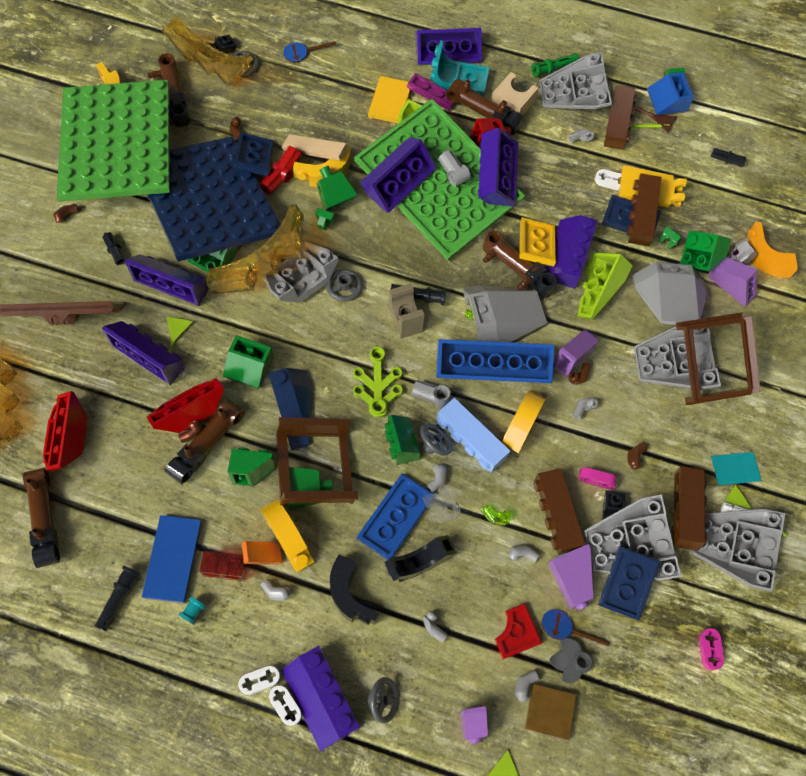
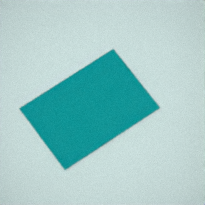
(736, 468)

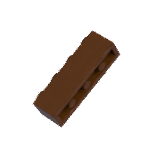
(619, 117)
(644, 209)
(689, 508)
(559, 511)

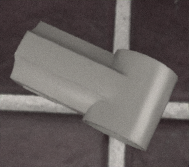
(455, 171)
(430, 392)

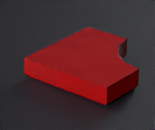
(519, 633)

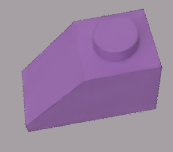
(474, 724)

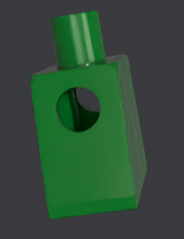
(334, 189)
(307, 480)

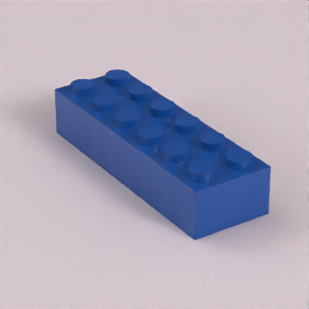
(494, 361)

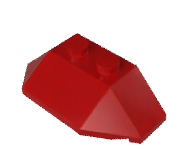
(194, 404)
(64, 432)

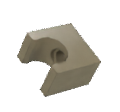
(400, 303)

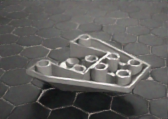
(577, 85)
(303, 275)
(671, 291)
(504, 312)
(665, 361)
(639, 528)
(744, 545)

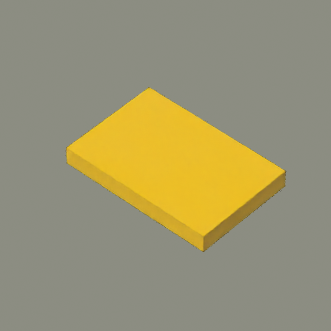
(389, 99)
(537, 242)

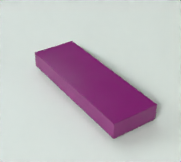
(429, 91)

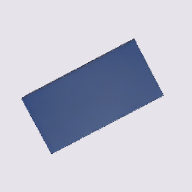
(394, 517)
(172, 559)

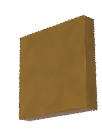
(550, 712)

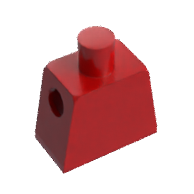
(484, 125)

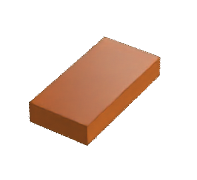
(261, 552)

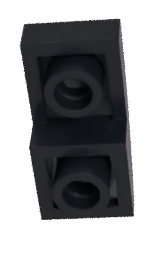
(224, 44)
(613, 502)

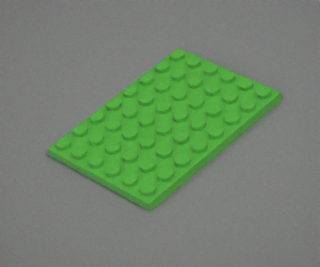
(114, 141)
(441, 212)

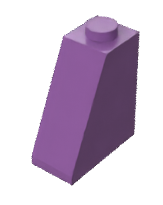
(736, 280)
(575, 352)
(574, 576)

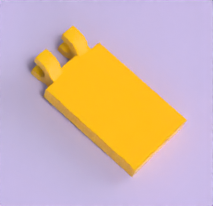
(667, 186)

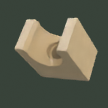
(515, 100)

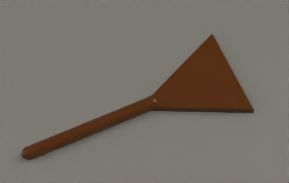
(660, 119)

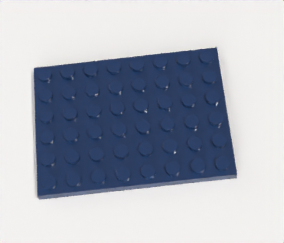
(211, 202)

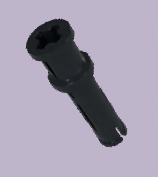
(427, 294)
(121, 588)

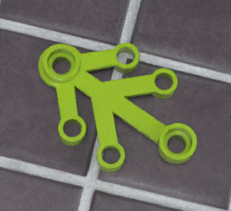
(377, 385)

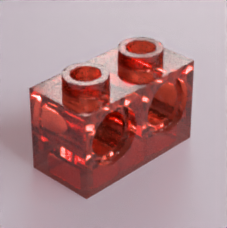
(223, 566)

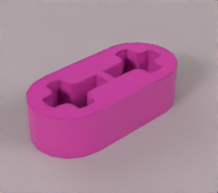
(597, 478)
(716, 648)

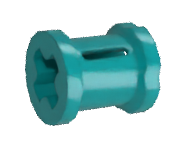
(192, 610)

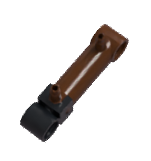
(461, 93)
(177, 102)
(532, 274)
(192, 455)
(43, 535)

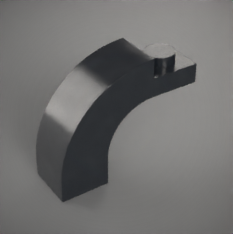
(421, 560)
(340, 579)

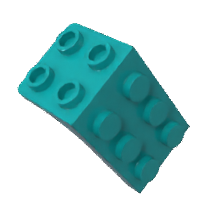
(448, 70)

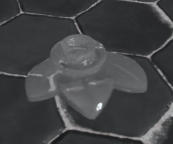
(439, 503)

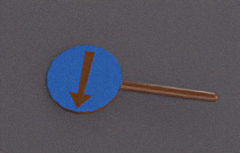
(297, 51)
(559, 627)

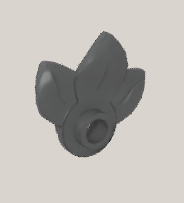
(568, 660)

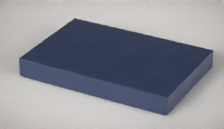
(253, 154)
(618, 213)
(628, 582)

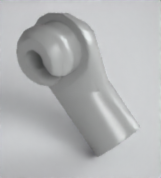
(582, 134)
(584, 405)
(440, 477)
(523, 550)
(275, 593)
(432, 629)
(522, 685)

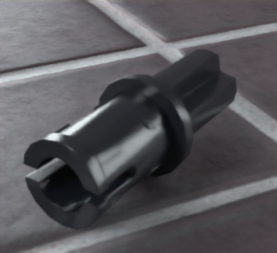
(728, 157)
(114, 248)

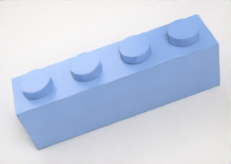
(472, 435)

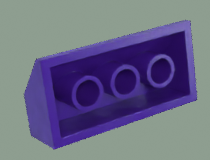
(459, 44)
(498, 168)
(399, 174)
(572, 246)
(167, 278)
(144, 351)
(320, 698)

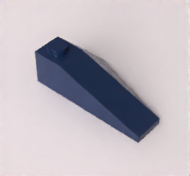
(294, 398)

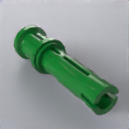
(550, 65)

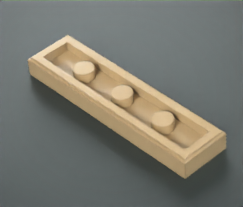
(316, 147)

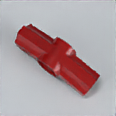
(281, 170)

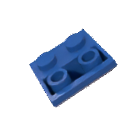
(671, 94)

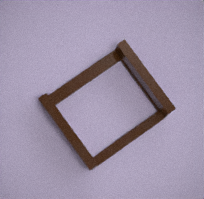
(749, 355)
(317, 428)

